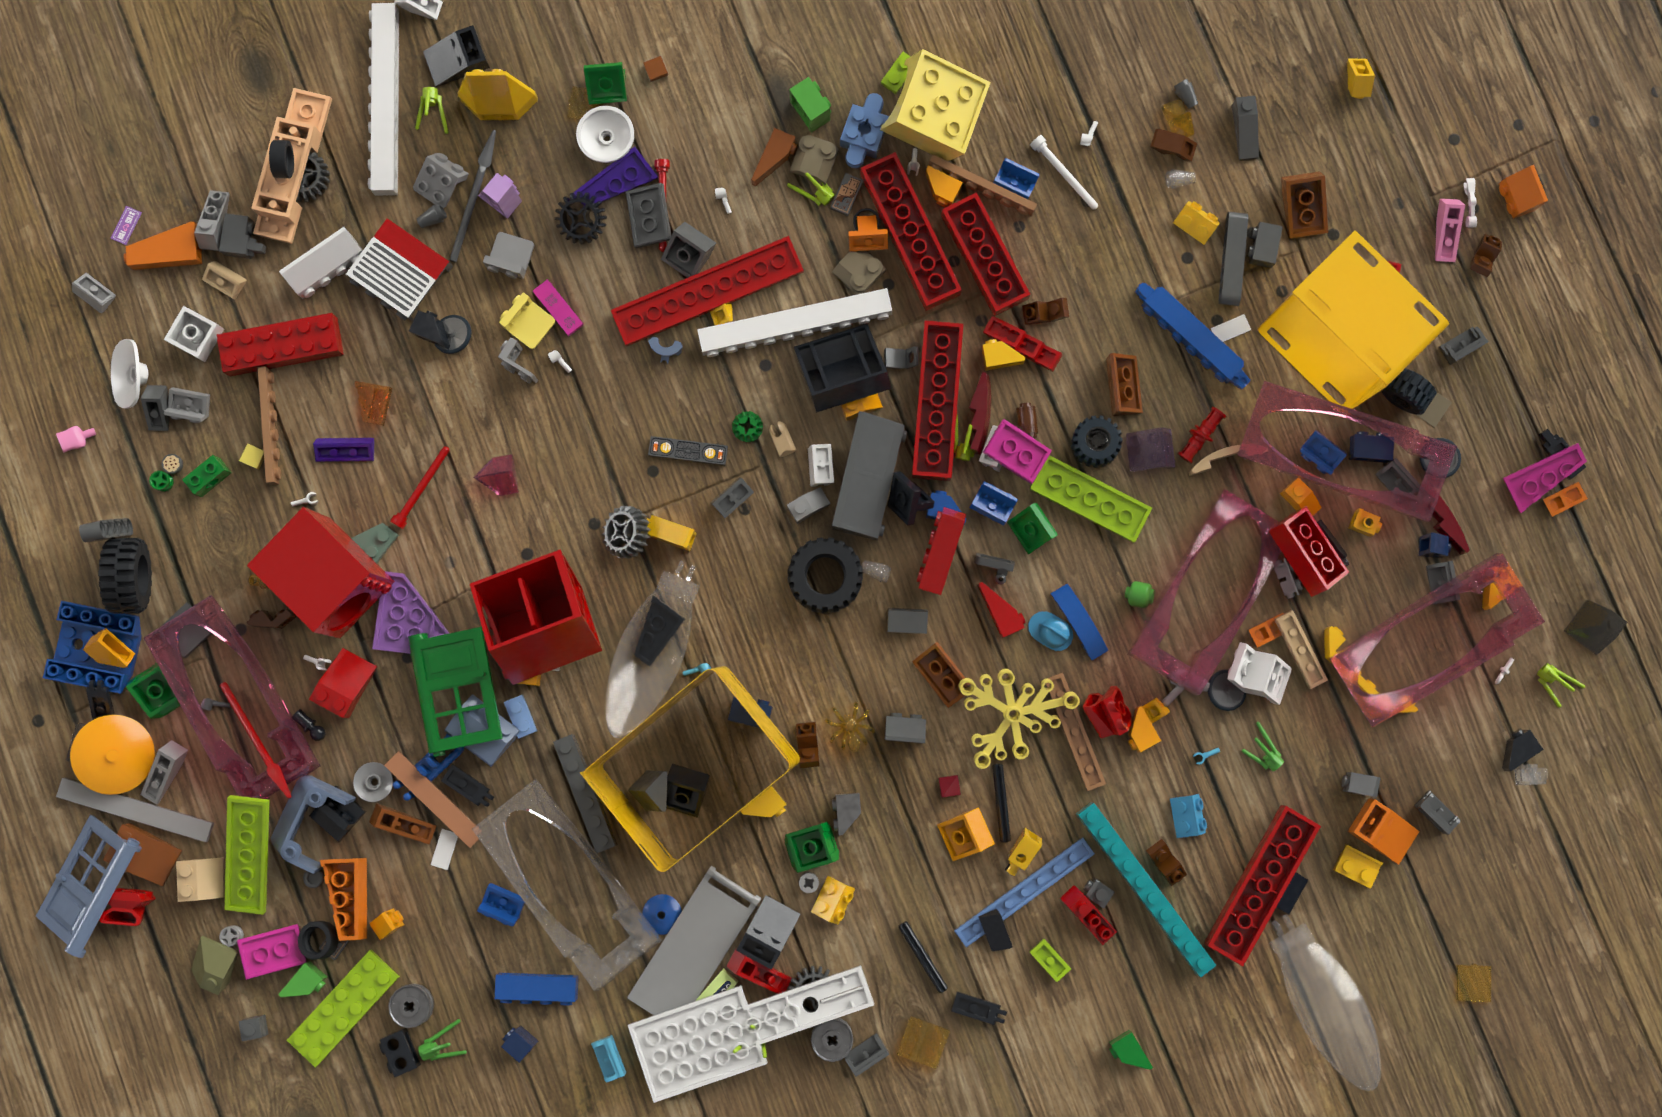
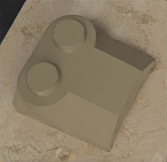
(814, 157)
(859, 271)

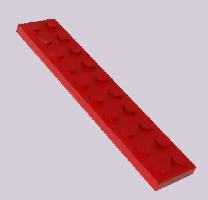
(707, 291)

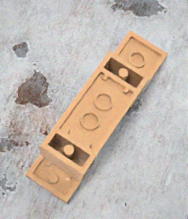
(277, 197)

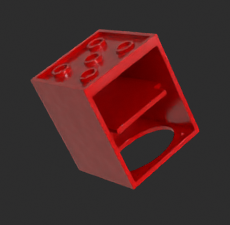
(320, 573)
(535, 617)

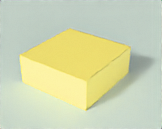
(252, 456)

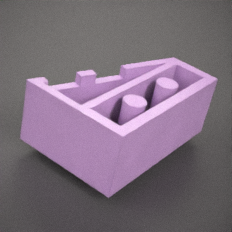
(501, 195)

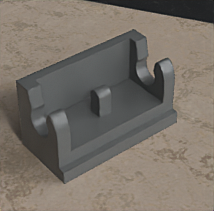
(1463, 344)
(1396, 475)
(732, 497)
(1440, 574)
(907, 620)
(1437, 813)
(866, 1054)

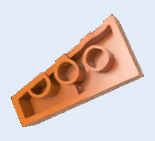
(348, 895)

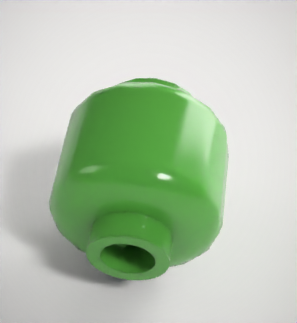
(1140, 594)

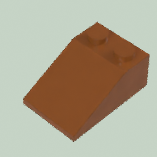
(1305, 204)
(155, 858)

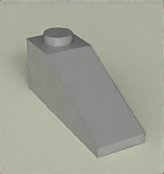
(163, 771)

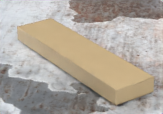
(1301, 649)

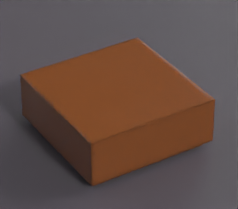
(655, 68)

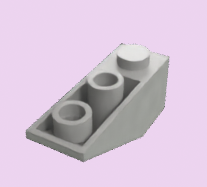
(211, 221)

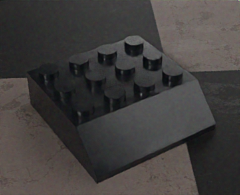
(842, 367)

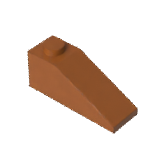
(776, 153)
(402, 824)

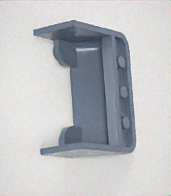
(306, 792)

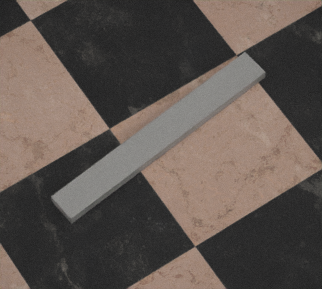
(136, 810)

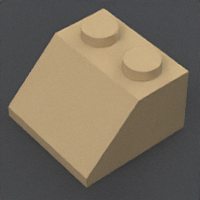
(200, 879)

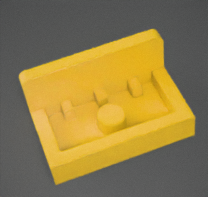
(1196, 222)
(833, 900)

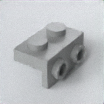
(187, 405)

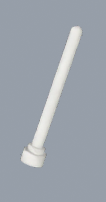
(1040, 145)

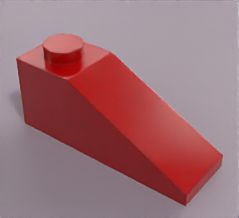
(1003, 614)
(758, 973)

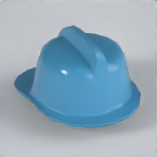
(1050, 631)

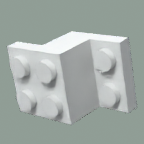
(1259, 673)

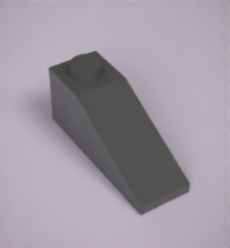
(1246, 127)

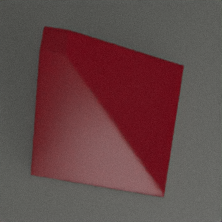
(949, 786)

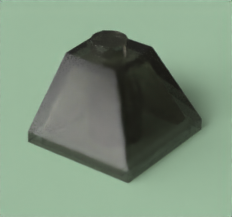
(1595, 626)

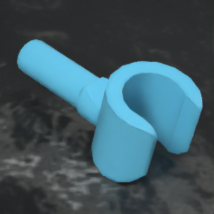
(702, 667)
(1205, 755)

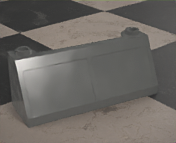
(868, 476)

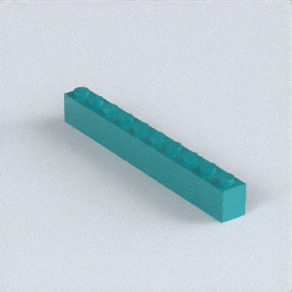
(1146, 889)

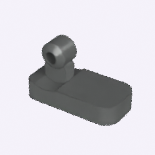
(1001, 564)

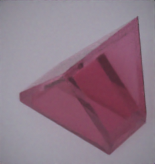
(499, 475)

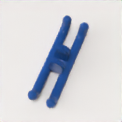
(430, 768)

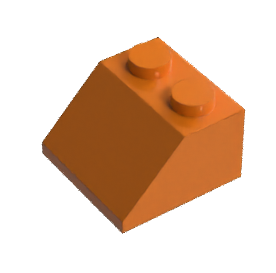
(1523, 192)

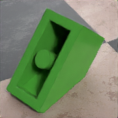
(305, 981)

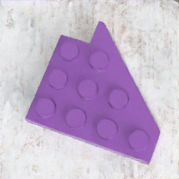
(403, 614)

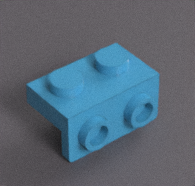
(1188, 816)

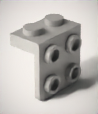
(438, 179)
(509, 255)
(509, 352)

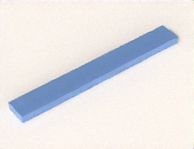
(1028, 889)

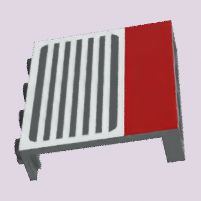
(397, 269)

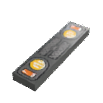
(688, 450)

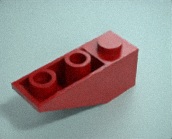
(1088, 914)

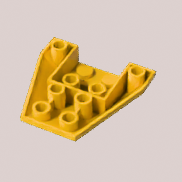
(495, 95)

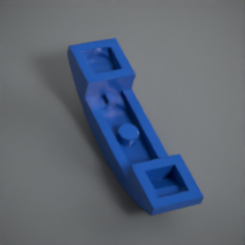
(1080, 621)

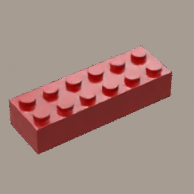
(985, 254)
(280, 344)

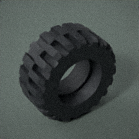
(819, 549)
(125, 575)

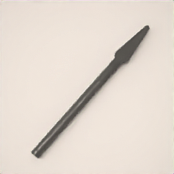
(484, 162)

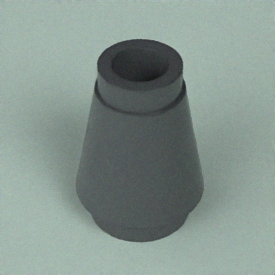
(1186, 93)
(432, 216)

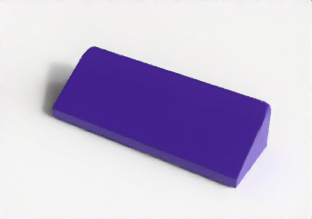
(343, 449)

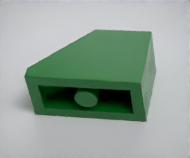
(1129, 1051)

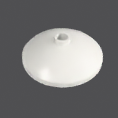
(597, 125)

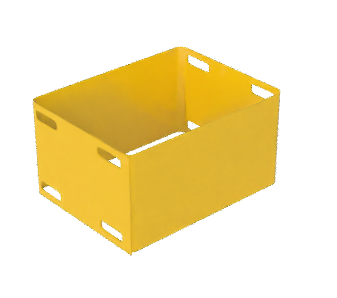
(1352, 324)
(620, 805)

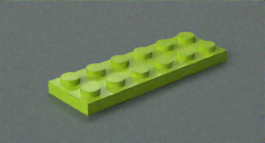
(1091, 499)
(246, 854)
(343, 1008)

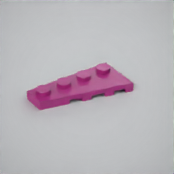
(1538, 478)

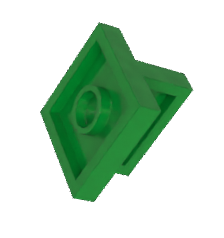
(605, 83)
(1032, 528)

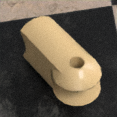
(784, 442)

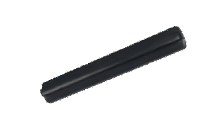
(1001, 803)
(923, 957)

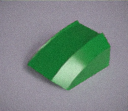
(153, 692)
(811, 847)

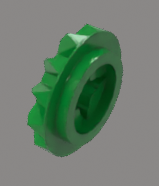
(752, 434)

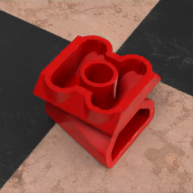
(1108, 712)
(127, 907)

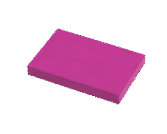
(1017, 451)
(270, 951)

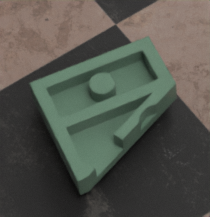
(376, 541)

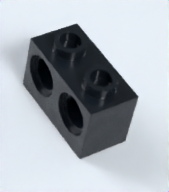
(405, 1050)

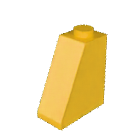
(671, 533)

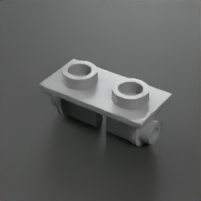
(1292, 584)

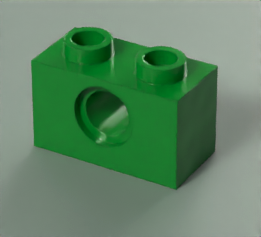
(207, 476)

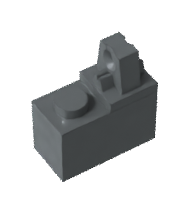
(237, 239)

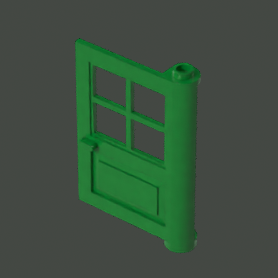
(449, 663)

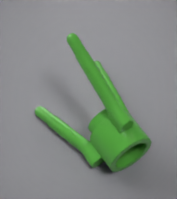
(1272, 758)
(430, 1049)

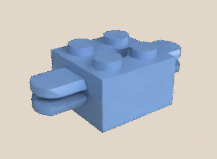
(863, 132)

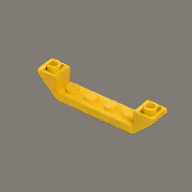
(1332, 641)

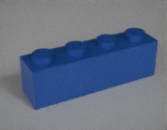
(536, 988)

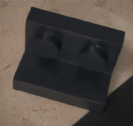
(907, 498)
(336, 817)

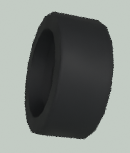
(281, 159)
(331, 940)

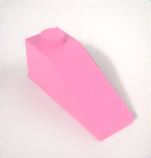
(1448, 229)

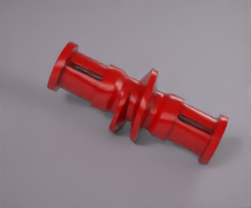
(1201, 435)

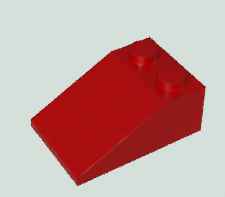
(343, 683)

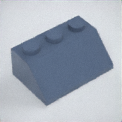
(476, 721)

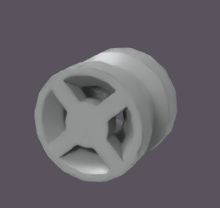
(809, 879)
(226, 936)

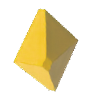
(722, 314)
(1155, 710)

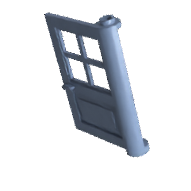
(70, 906)

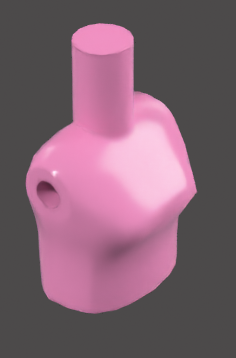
(74, 438)

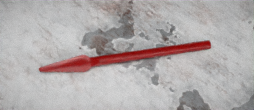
(273, 769)

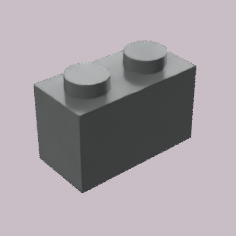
(1265, 244)

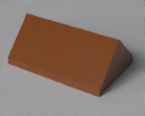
(1124, 384)
(941, 674)

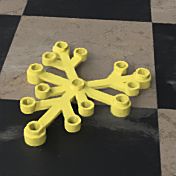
(1036, 707)

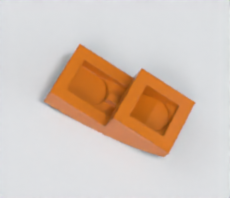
(1565, 499)
(1265, 632)

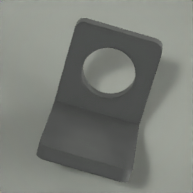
(901, 358)

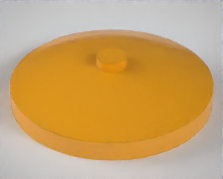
(112, 754)

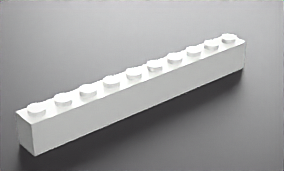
(384, 99)
(795, 322)

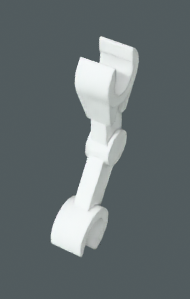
(1469, 188)

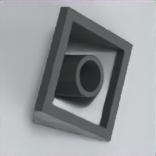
(651, 790)

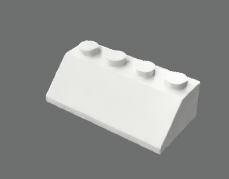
(322, 263)

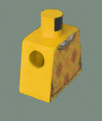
(1026, 844)

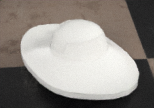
(127, 374)

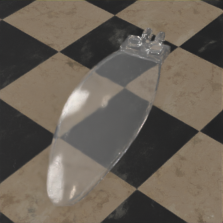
(633, 685)
(1328, 1006)

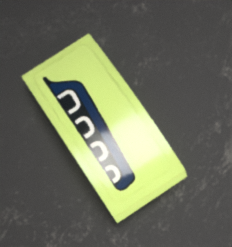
(722, 982)

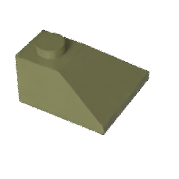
(213, 965)

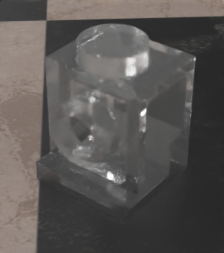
(1530, 775)

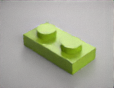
(896, 75)
(1050, 960)

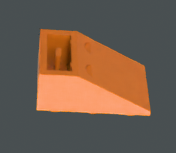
(1383, 830)

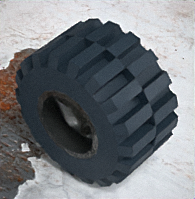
(1410, 392)
(1096, 441)

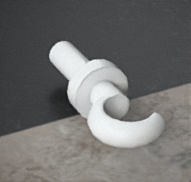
(1504, 670)

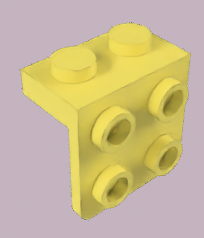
(527, 321)

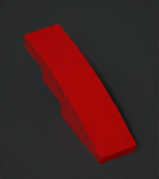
(1023, 343)

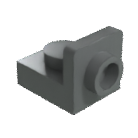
(1098, 892)

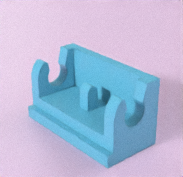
(609, 1058)

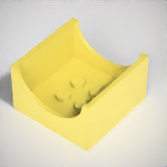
(937, 106)

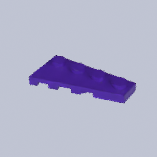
(619, 177)

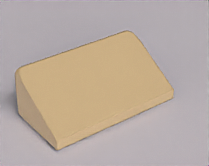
(223, 279)

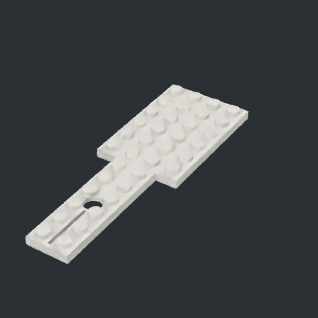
(696, 1040)

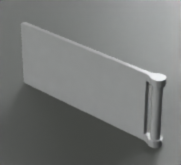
(693, 946)

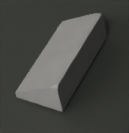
(93, 292)

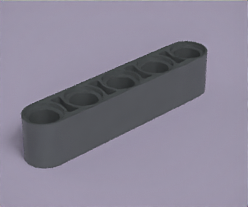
(1233, 258)
(105, 529)

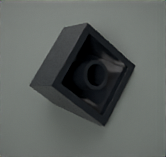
(686, 790)

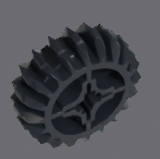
(585, 211)

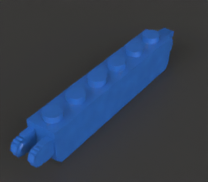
(1193, 334)

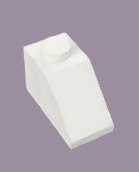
(425, 8)

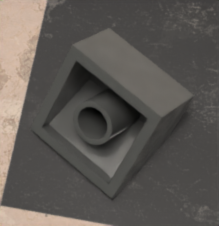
(688, 250)
(905, 729)

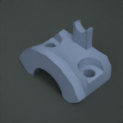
(665, 352)

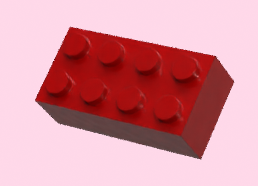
(942, 550)
(1308, 551)

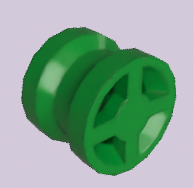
(157, 479)

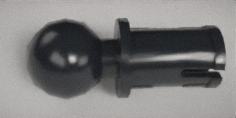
(316, 732)

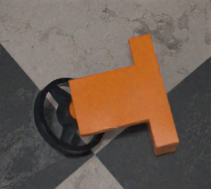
(867, 234)

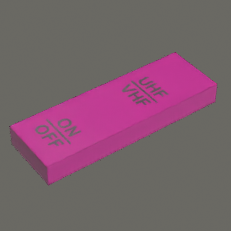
(558, 307)

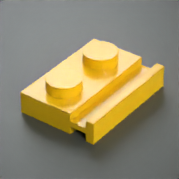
(1357, 866)

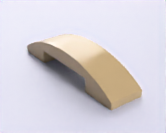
(1204, 464)

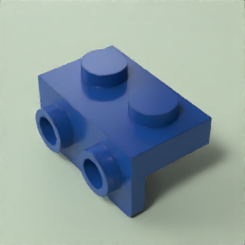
(1016, 178)
(1322, 452)
(993, 503)
(501, 905)

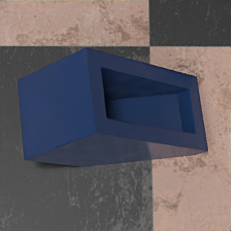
(1434, 545)

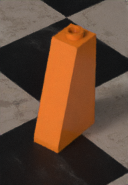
(165, 249)

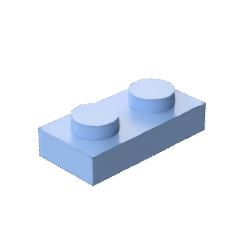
(520, 716)

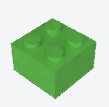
(810, 104)

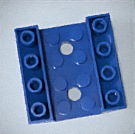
(76, 665)

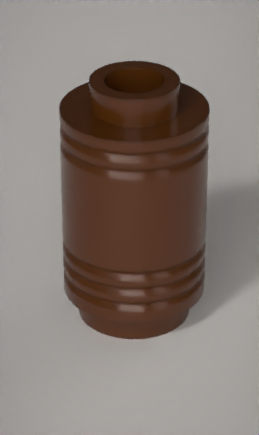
(1027, 419)

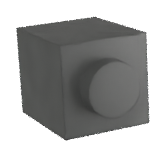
(253, 1027)

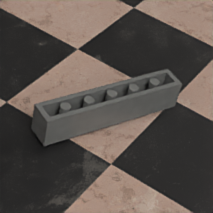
(586, 798)

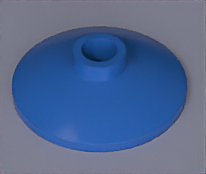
(662, 903)

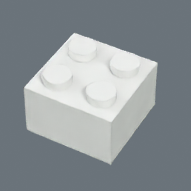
(193, 334)

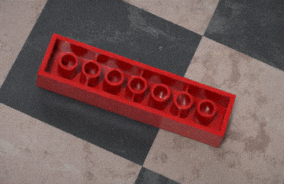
(910, 231)
(937, 400)
(1262, 885)

